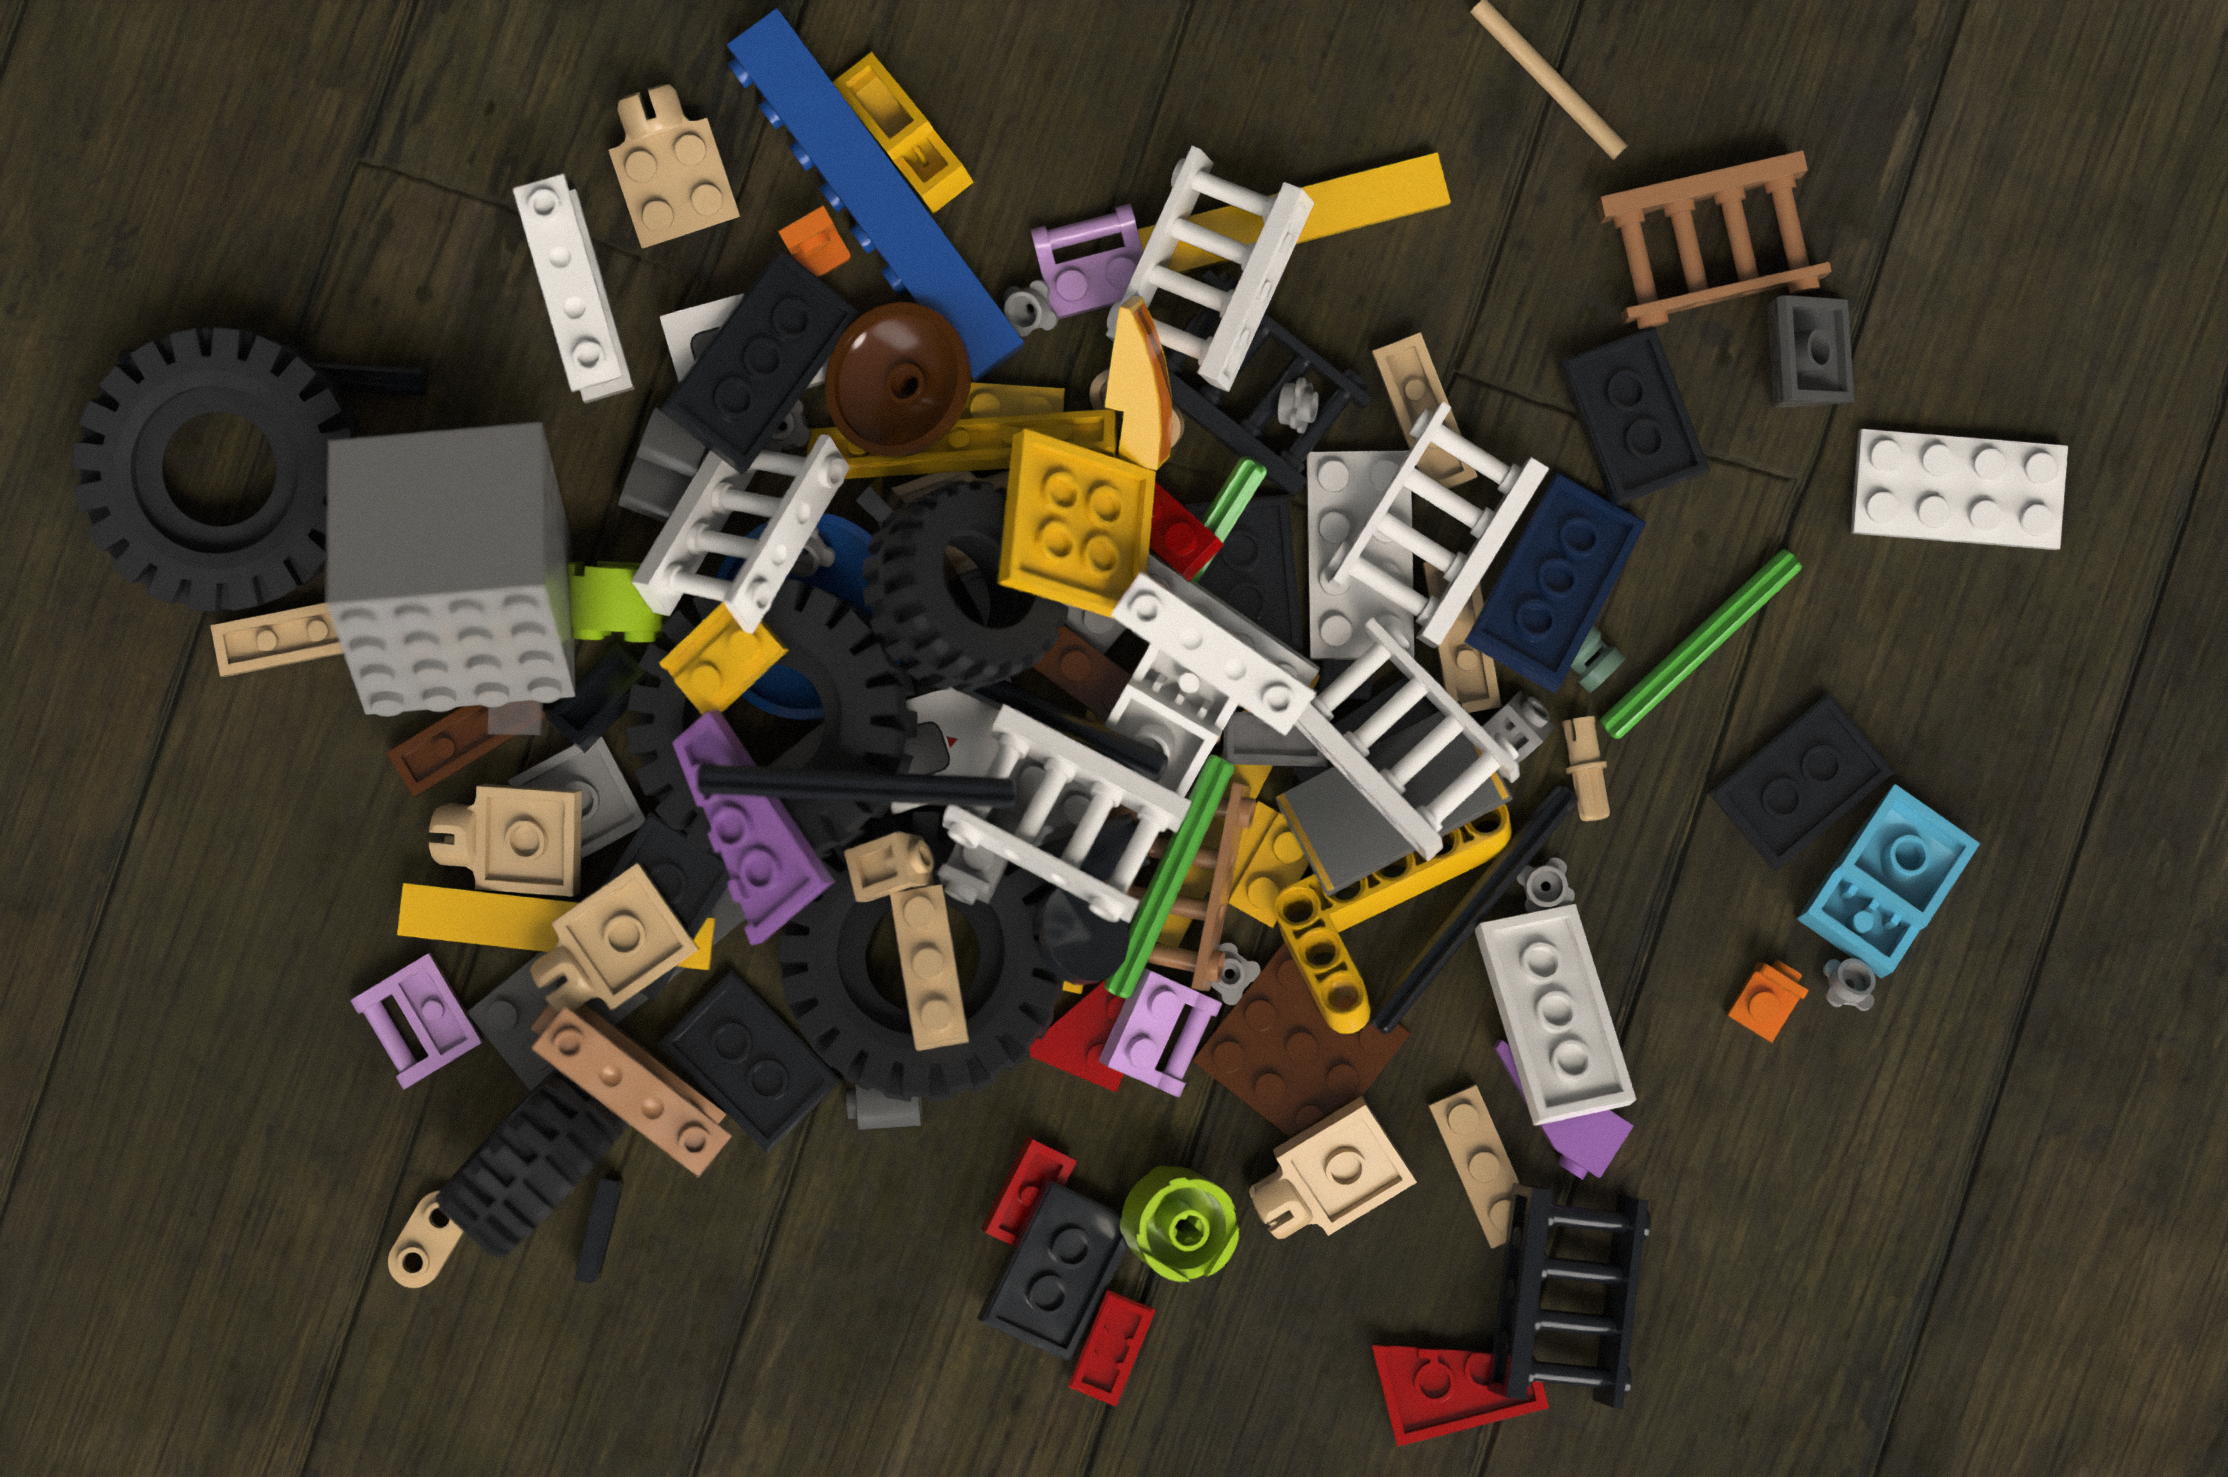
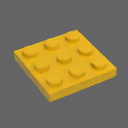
(1074, 523)

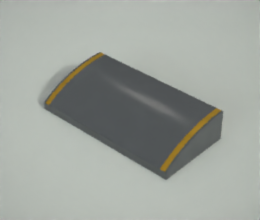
(1350, 837)

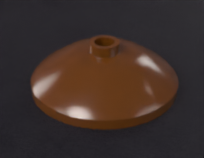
(872, 375)

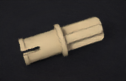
(1586, 768)

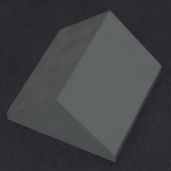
(1810, 351)

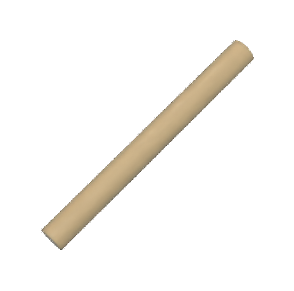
(1549, 78)

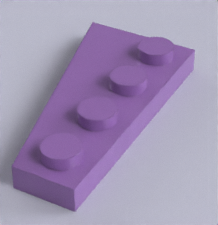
(761, 845)

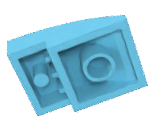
(1888, 881)

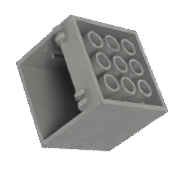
(450, 569)

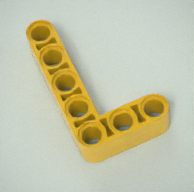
(1375, 895)

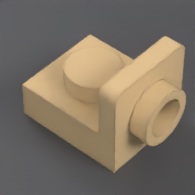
(889, 866)

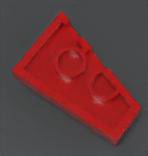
(1443, 1391)

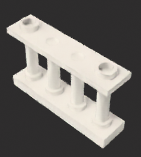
(1260, 262)
(573, 288)
(704, 510)
(1459, 569)
(1218, 644)
(1110, 786)
(1387, 786)

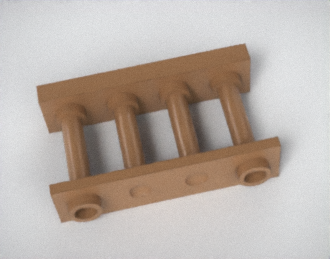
(1728, 190)
(1208, 962)
(632, 1083)

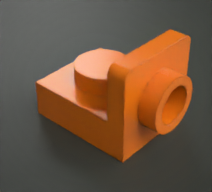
(815, 242)
(1767, 999)

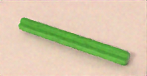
(1700, 644)
(1171, 874)

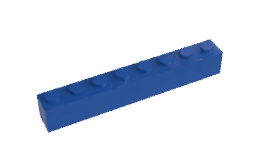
(869, 188)

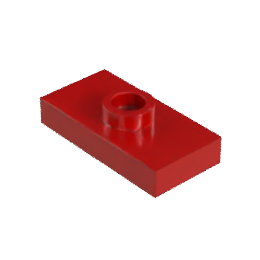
(1111, 1347)

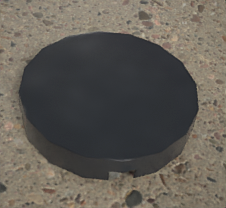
(1076, 940)

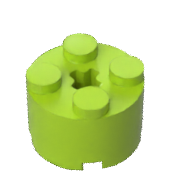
(608, 601)
(1156, 1207)

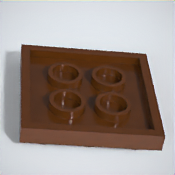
(1285, 1055)

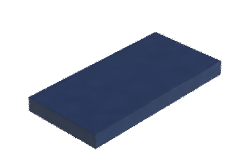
(1555, 582)

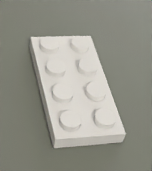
(1959, 489)
(1339, 501)
(1554, 1014)

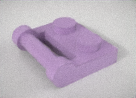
(1093, 279)
(432, 1013)
(1147, 1025)

